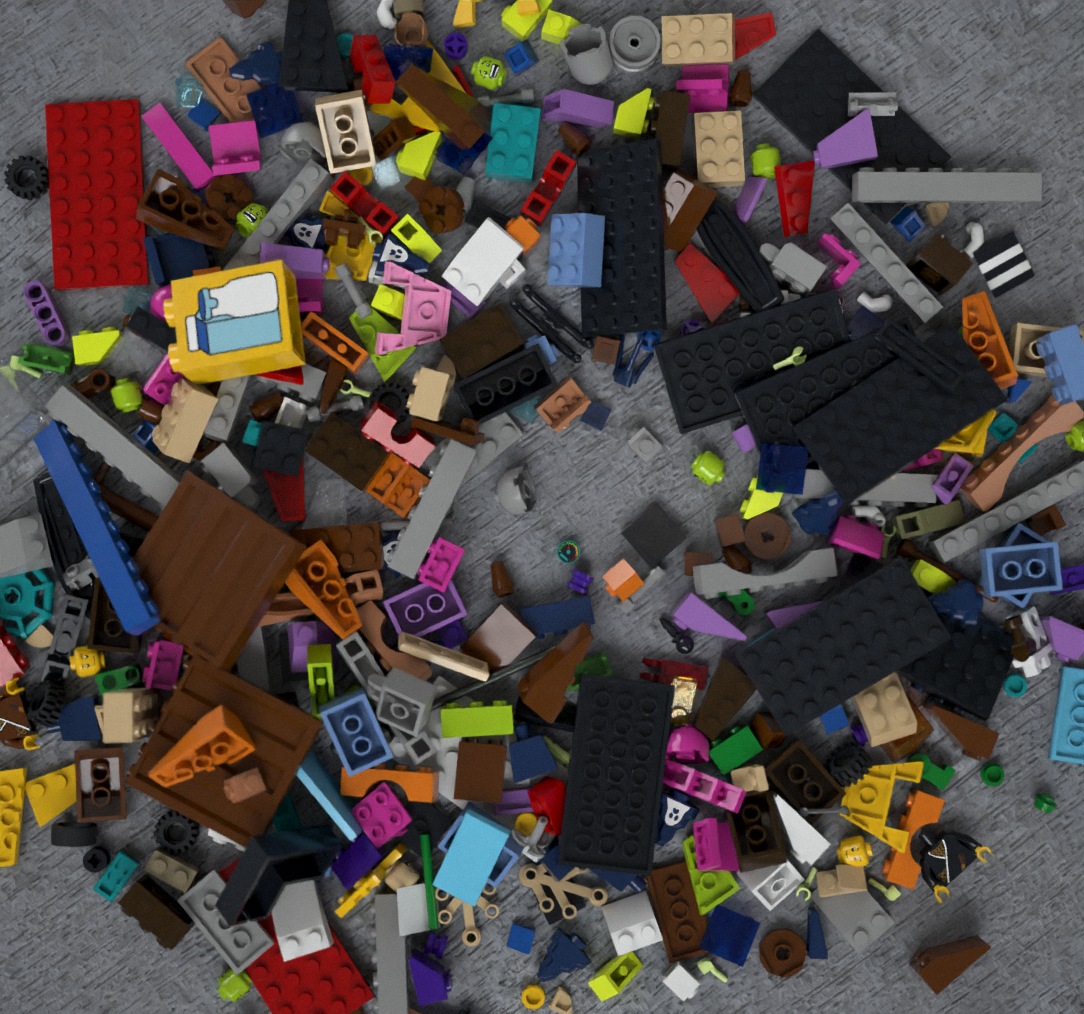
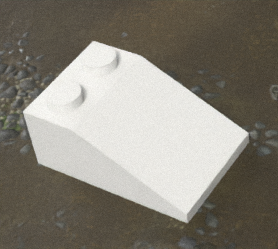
(483, 262)
(801, 836)
(301, 921)

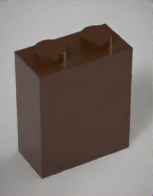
(480, 771)

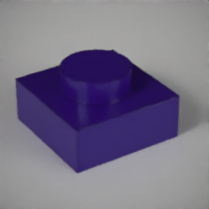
(452, 634)

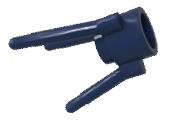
(625, 374)

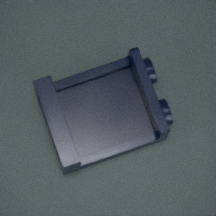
(176, 257)

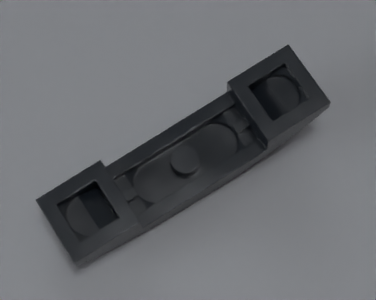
(65, 639)

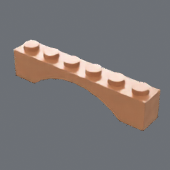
(988, 481)
(360, 588)

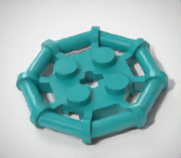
(26, 601)

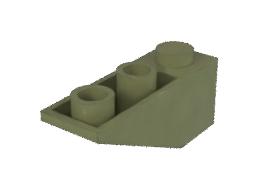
(928, 520)

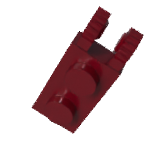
(672, 668)

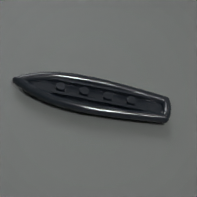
(739, 256)
(62, 536)

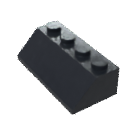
(506, 384)

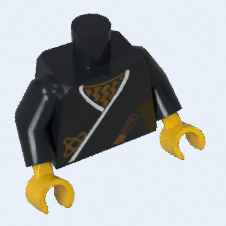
(947, 857)

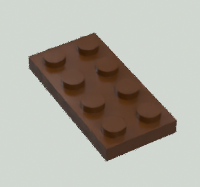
(354, 545)

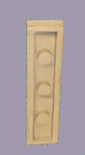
(443, 656)

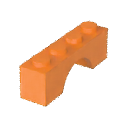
(418, 784)
(921, 810)

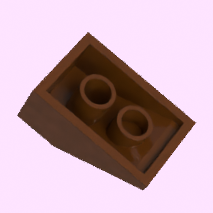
(971, 737)
(100, 785)
(945, 962)

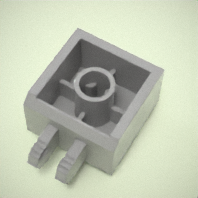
(793, 267)
(232, 474)
(402, 700)

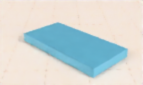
(1068, 723)
(327, 793)
(471, 857)

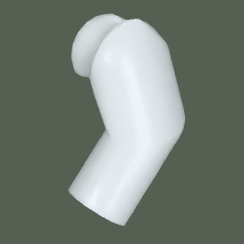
(385, 15)
(977, 238)
(877, 304)
(871, 513)

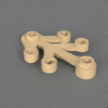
(558, 887)
(468, 914)

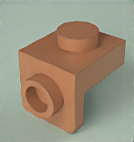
(244, 785)

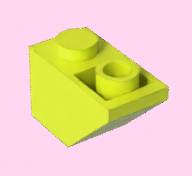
(631, 115)
(416, 238)
(94, 347)
(758, 501)

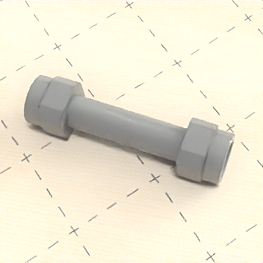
(525, 97)
(362, 308)
(354, 403)
(656, 575)

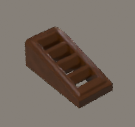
(394, 137)
(334, 380)

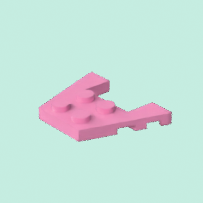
(423, 311)

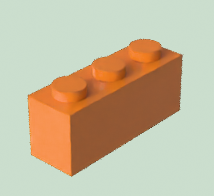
(334, 343)

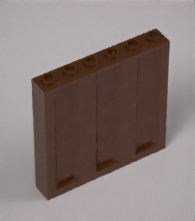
(213, 570)
(275, 726)

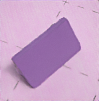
(749, 197)
(951, 477)

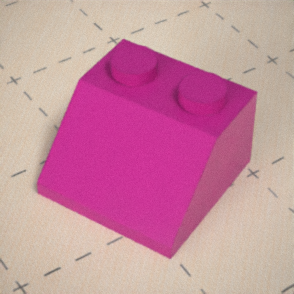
(857, 537)

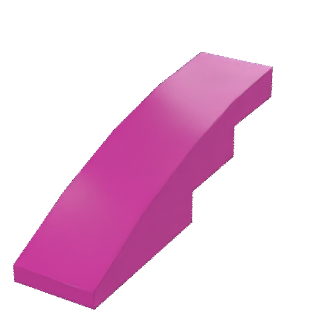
(178, 146)
(703, 786)

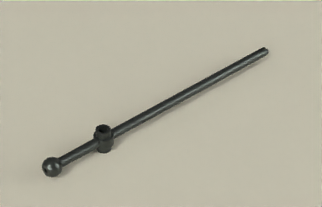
(474, 686)

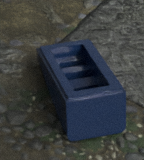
(815, 940)

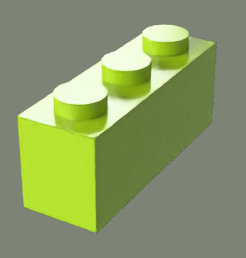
(320, 676)
(477, 719)

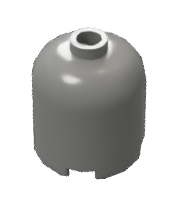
(587, 54)

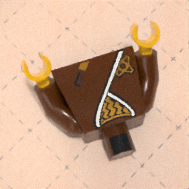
(15, 726)

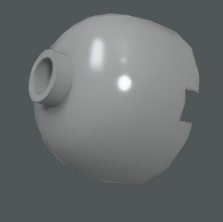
(303, 142)
(515, 491)

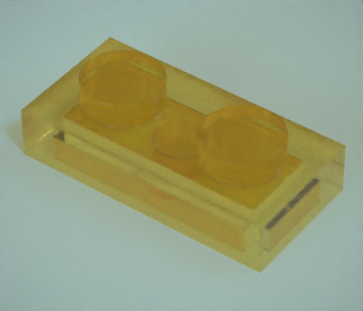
(682, 699)

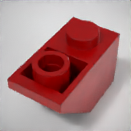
(548, 801)

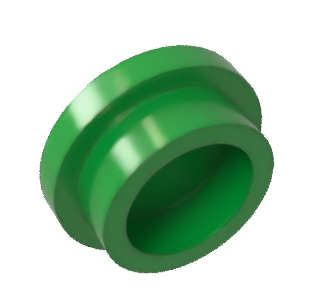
(992, 774)
(1045, 802)

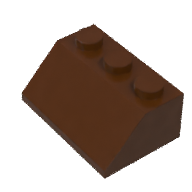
(684, 208)

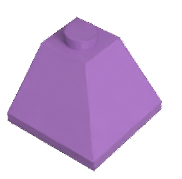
(304, 634)
(1064, 638)

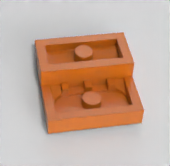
(397, 485)

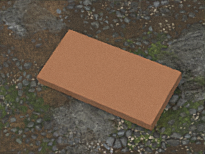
(229, 94)

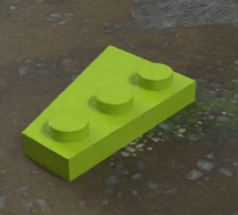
(367, 330)
(709, 886)

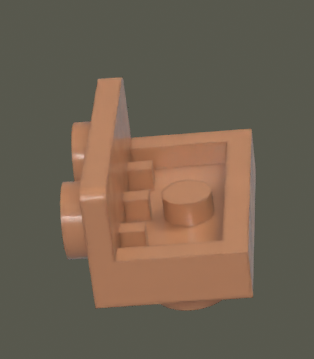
(562, 405)

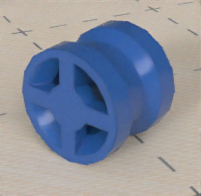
(649, 337)

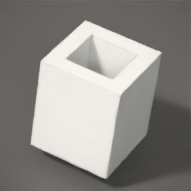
(681, 981)

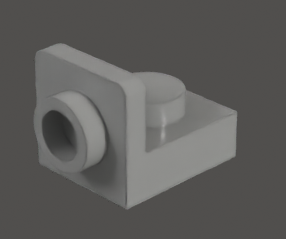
(643, 444)

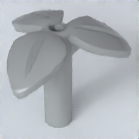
(537, 838)

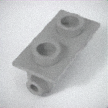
(878, 102)
(77, 574)

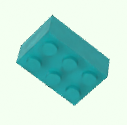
(513, 143)

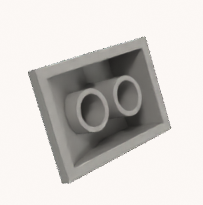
(23, 546)
(855, 916)

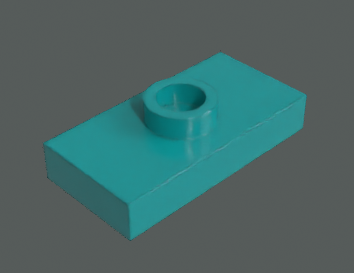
(116, 876)

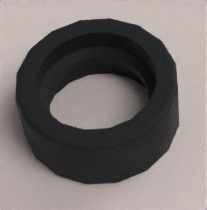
(73, 834)

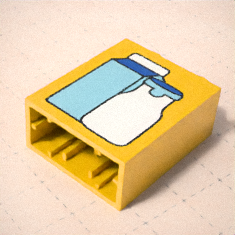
(235, 323)

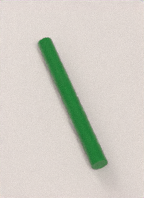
(429, 880)

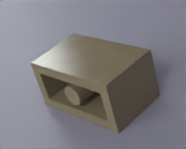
(173, 869)

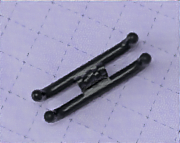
(551, 324)

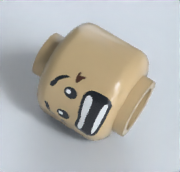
(401, 875)

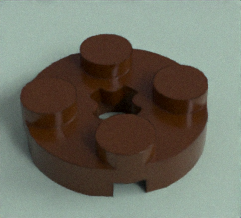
(229, 185)
(431, 210)
(778, 529)
(795, 956)

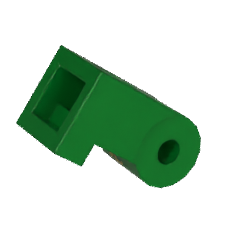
(741, 603)
(119, 678)
(932, 773)

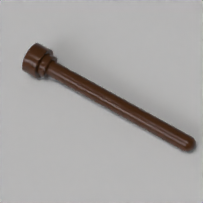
(907, 549)

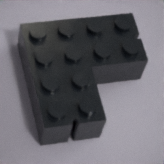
(270, 865)

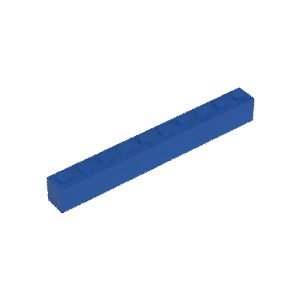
(97, 529)

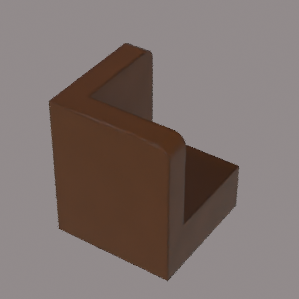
(605, 350)
(1046, 520)
(729, 530)
(696, 559)
(767, 731)

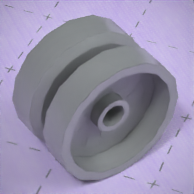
(634, 31)

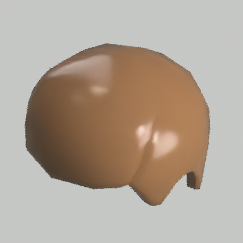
(411, 30)

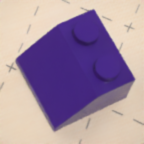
(356, 860)
(429, 978)

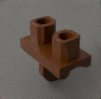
(345, 227)

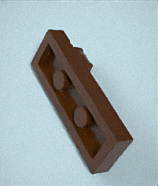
(466, 433)

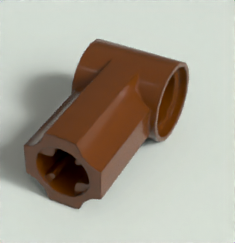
(89, 385)

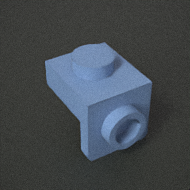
(548, 351)

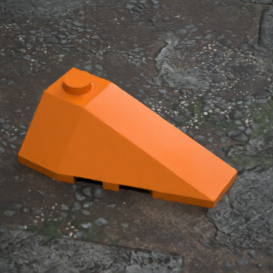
(986, 340)
(323, 590)
(210, 742)

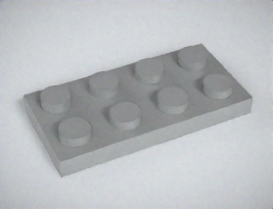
(498, 437)
(236, 943)

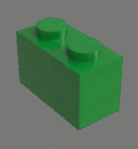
(734, 748)

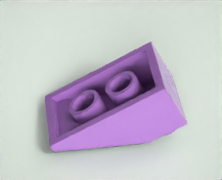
(698, 616)

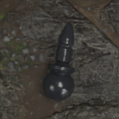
(683, 643)

